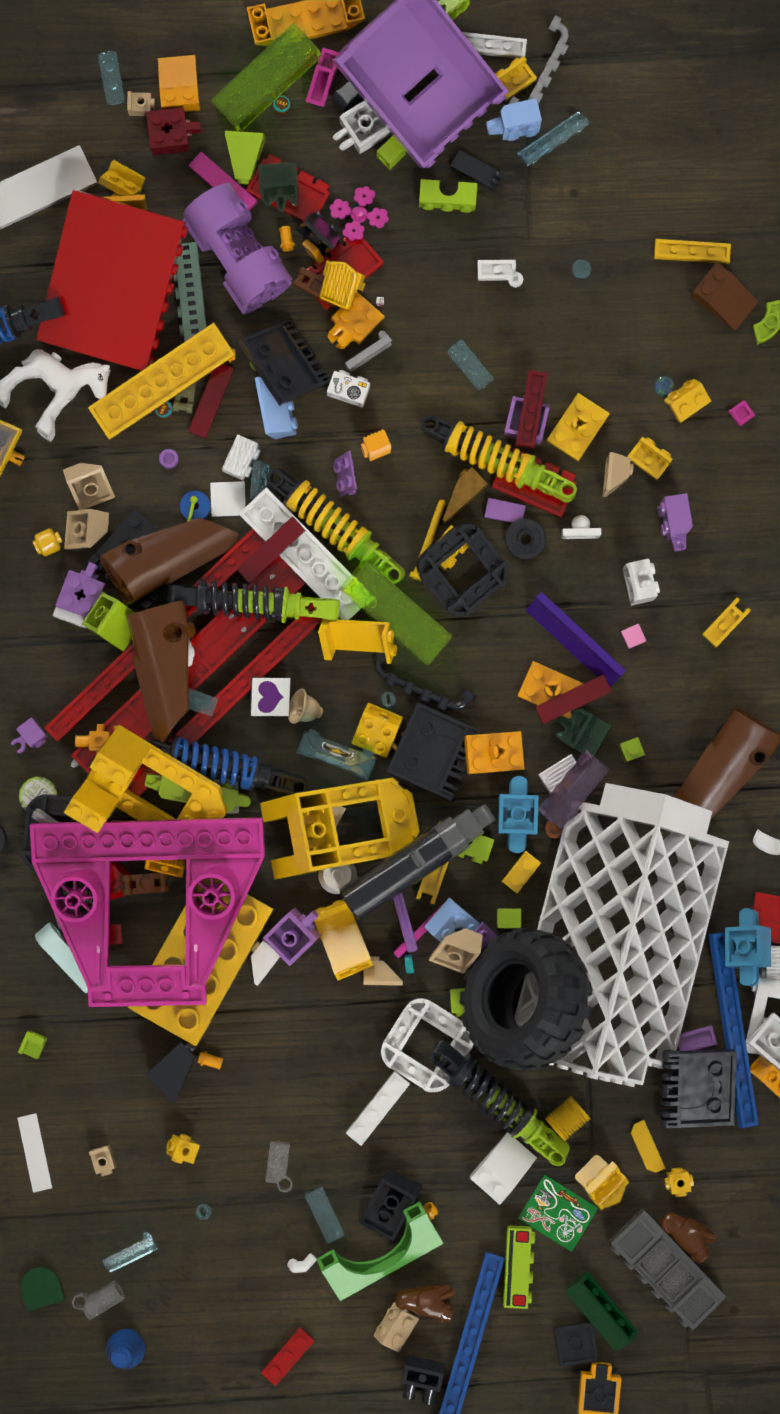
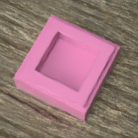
(633, 636)

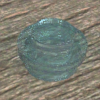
(581, 269)

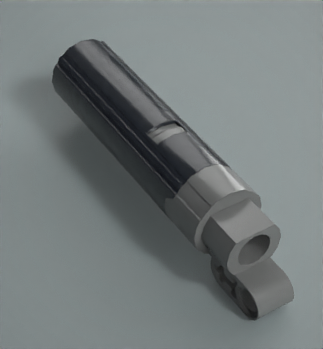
(414, 861)

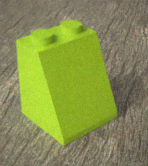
(109, 621)

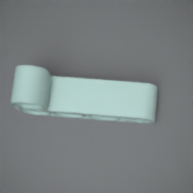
(59, 950)

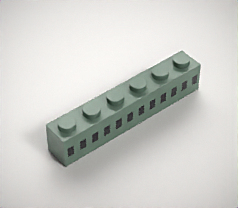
(190, 292)

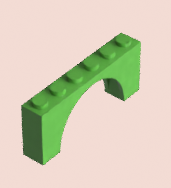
(349, 1276)

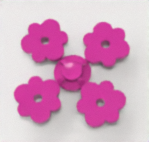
(359, 213)

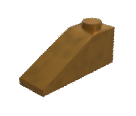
(466, 489)

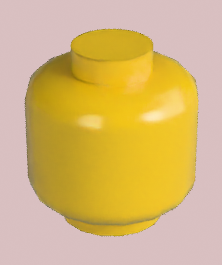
(47, 542)

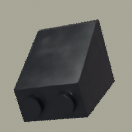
(173, 1070)

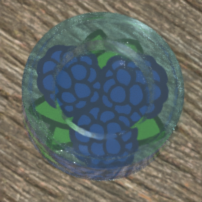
(664, 386)

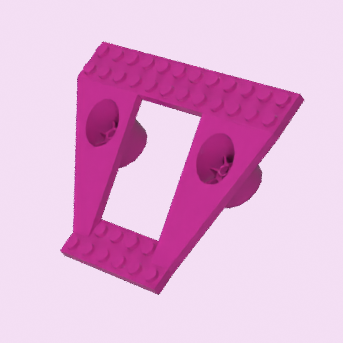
(212, 849)

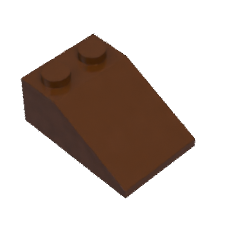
(724, 296)

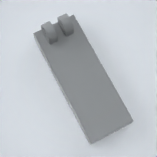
(370, 352)

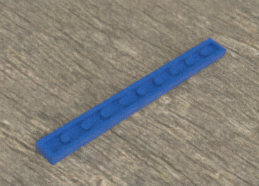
(734, 1031)
(472, 1334)

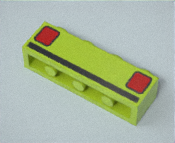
(517, 1267)

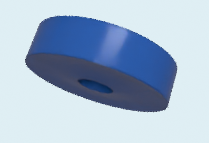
(203, 502)

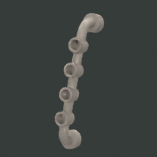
(552, 63)

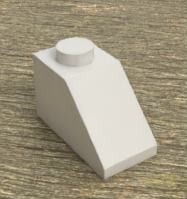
(262, 960)

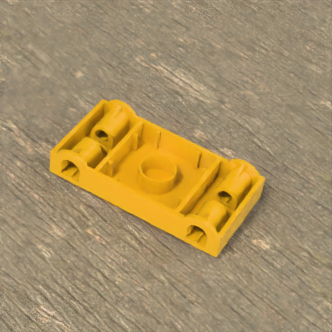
(192, 1020)

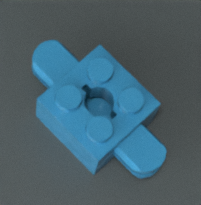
(517, 814)
(740, 950)

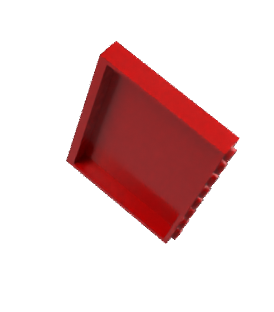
(113, 280)

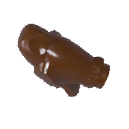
(689, 1235)
(427, 1301)

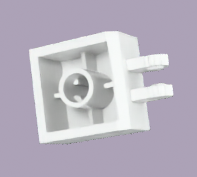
(360, 136)
(640, 581)

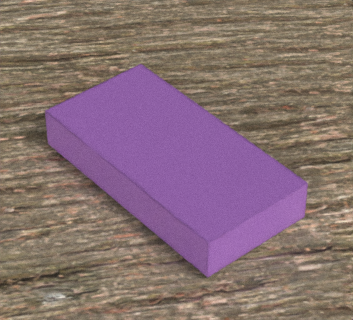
(504, 510)
(697, 1039)

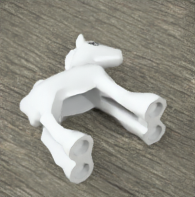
(59, 379)

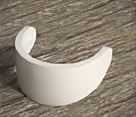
(767, 843)

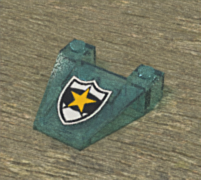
(320, 748)

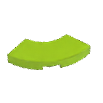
(769, 324)

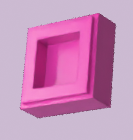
(741, 413)

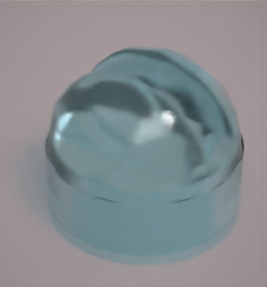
(384, 699)
(206, 1209)

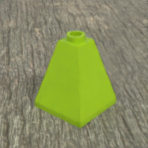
(244, 153)

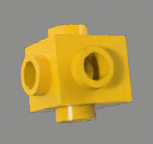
(182, 1148)
(673, 1177)

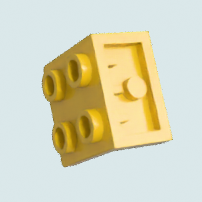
(377, 730)

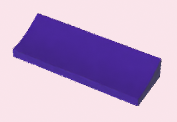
(574, 639)

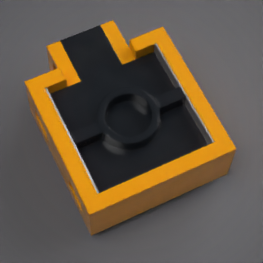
(599, 1390)

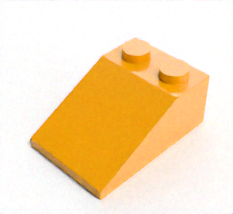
(179, 83)

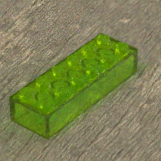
(266, 77)
(387, 603)

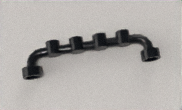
(425, 694)

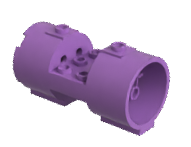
(220, 224)

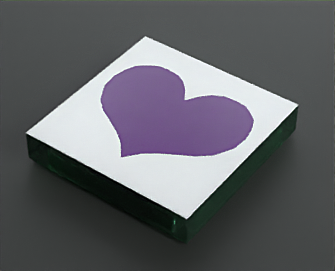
(269, 696)

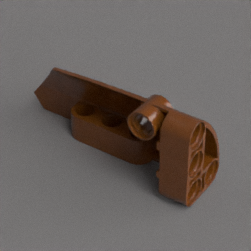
(164, 556)
(162, 663)
(729, 761)

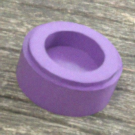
(168, 458)

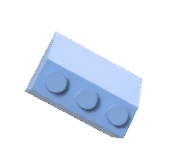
(277, 419)

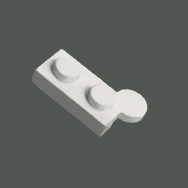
(499, 270)

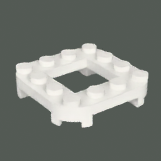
(402, 1029)

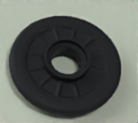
(514, 534)

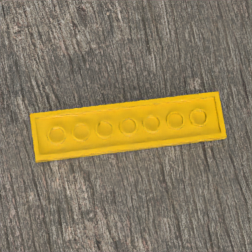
(161, 381)

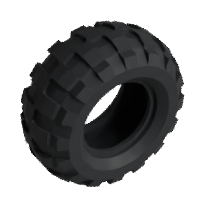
(559, 1007)

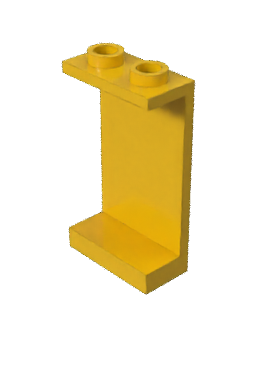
(356, 636)
(342, 940)

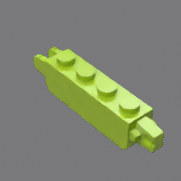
(169, 790)

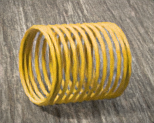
(567, 1120)

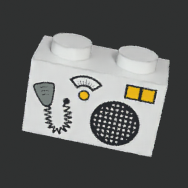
(348, 388)

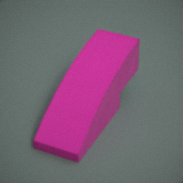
(322, 78)

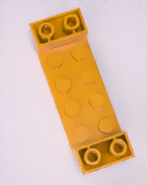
(313, 17)

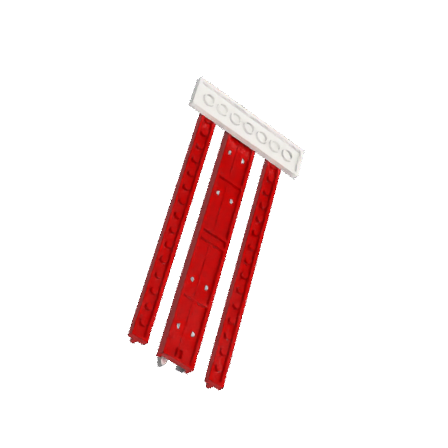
(298, 565)

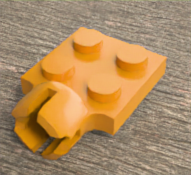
(355, 322)

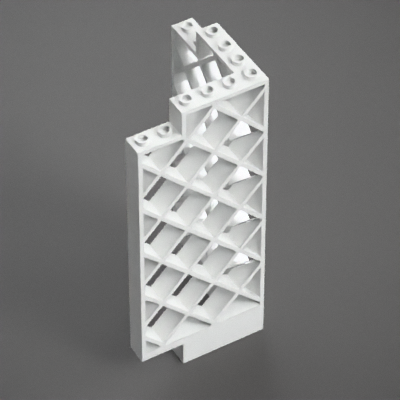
(626, 946)

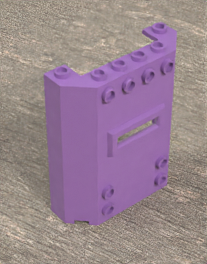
(397, 54)

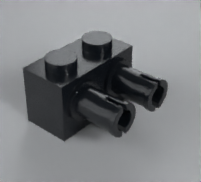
(422, 1374)

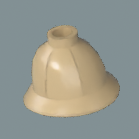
(303, 708)

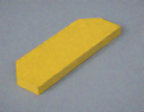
(646, 1147)

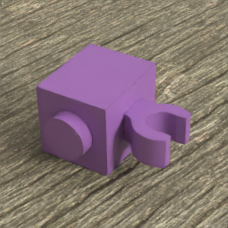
(31, 734)

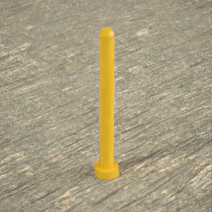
(430, 534)

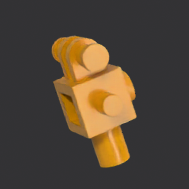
(95, 739)

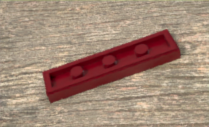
(211, 401)
(531, 409)
(271, 549)
(573, 699)

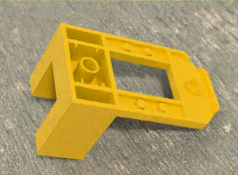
(114, 771)
(315, 832)

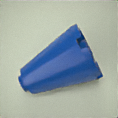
(125, 1349)

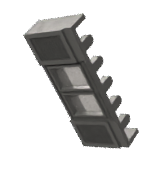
(666, 1269)

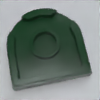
(41, 1288)

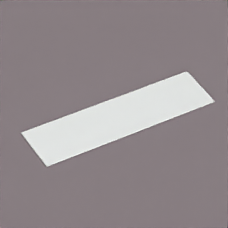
(34, 1152)

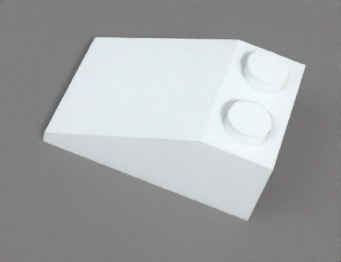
(503, 1168)

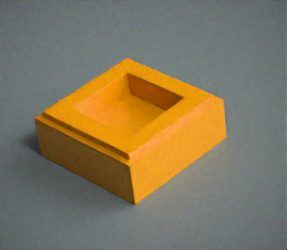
(313, 251)

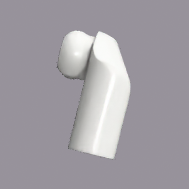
(301, 1266)

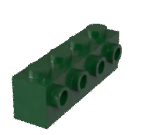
(601, 1311)

